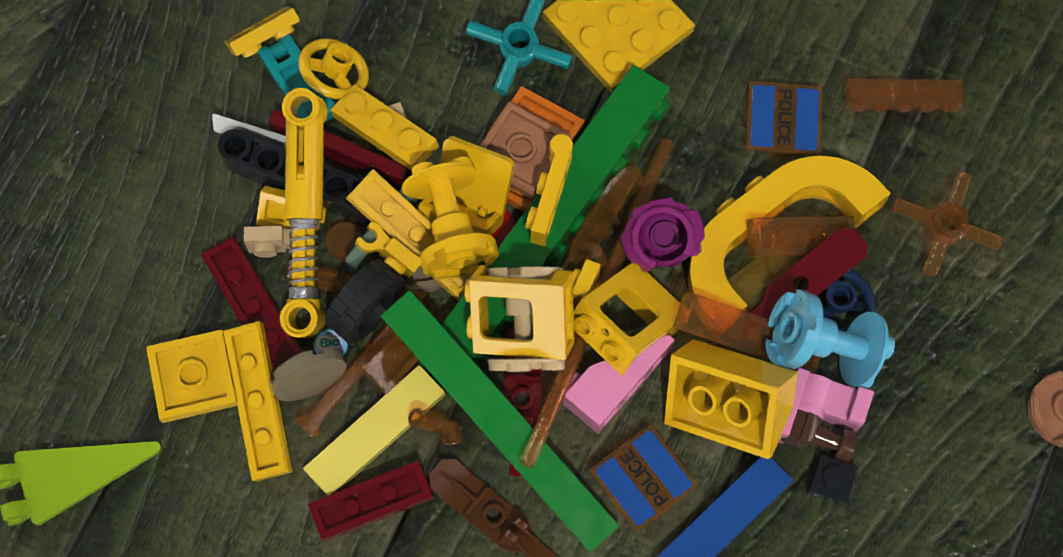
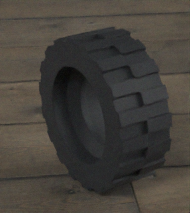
(363, 301)

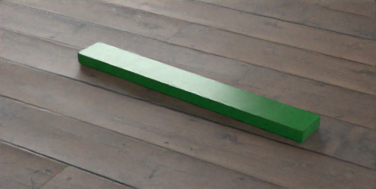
(498, 419)

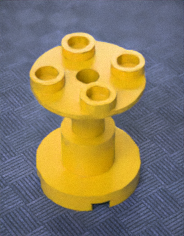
(455, 244)

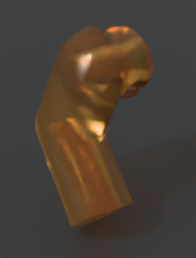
(437, 423)

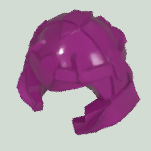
(662, 234)

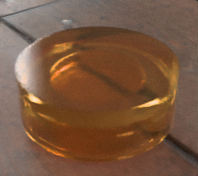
(341, 240)

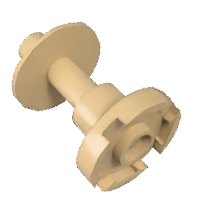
(523, 321)

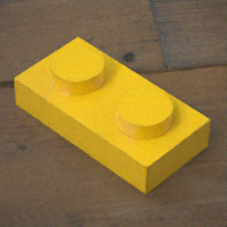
(276, 25)

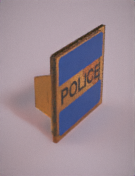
(784, 119)
(643, 478)

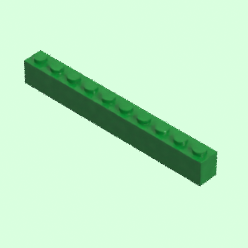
(595, 160)

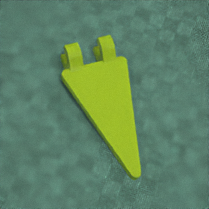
(64, 476)

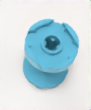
(804, 332)

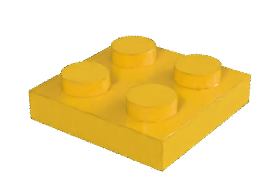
(191, 376)

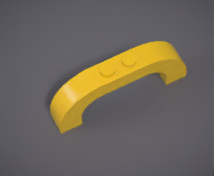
(812, 177)

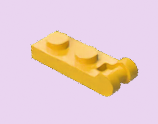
(551, 188)

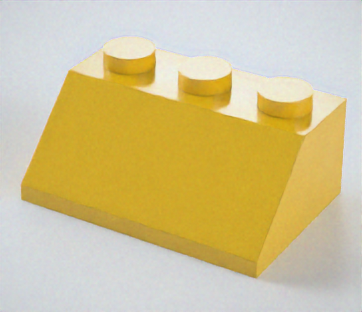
(729, 397)

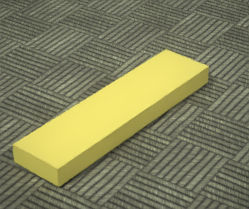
(373, 432)

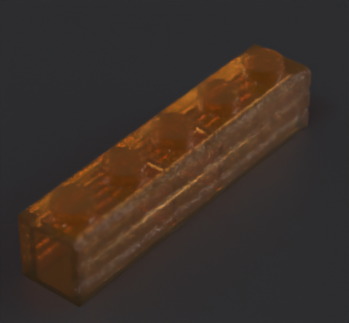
(903, 95)

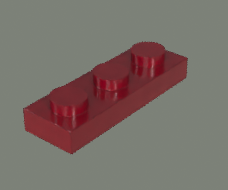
(370, 501)

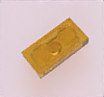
(755, 278)

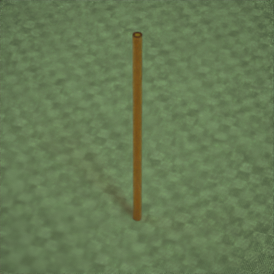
(611, 268)

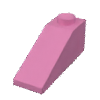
(603, 391)

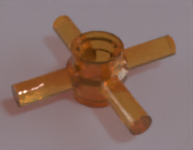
(957, 215)

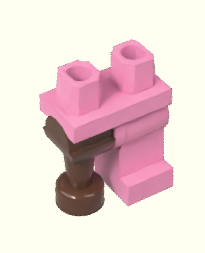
(830, 401)

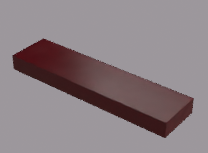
(351, 155)
(249, 297)

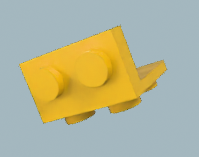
(488, 194)

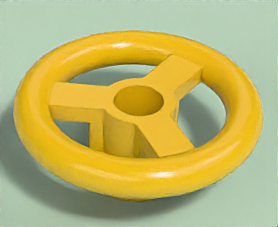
(334, 65)

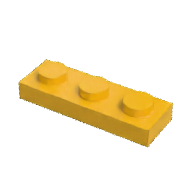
(384, 127)

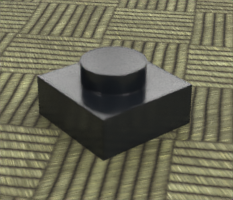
(833, 480)

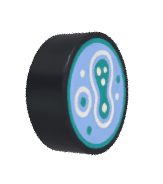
(328, 338)

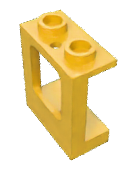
(645, 298)
(551, 314)

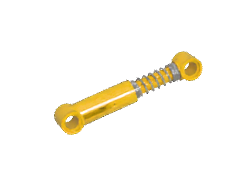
(303, 207)

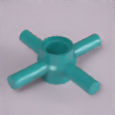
(521, 57)

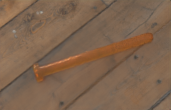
(311, 423)

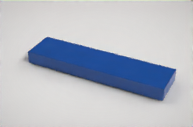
(731, 511)

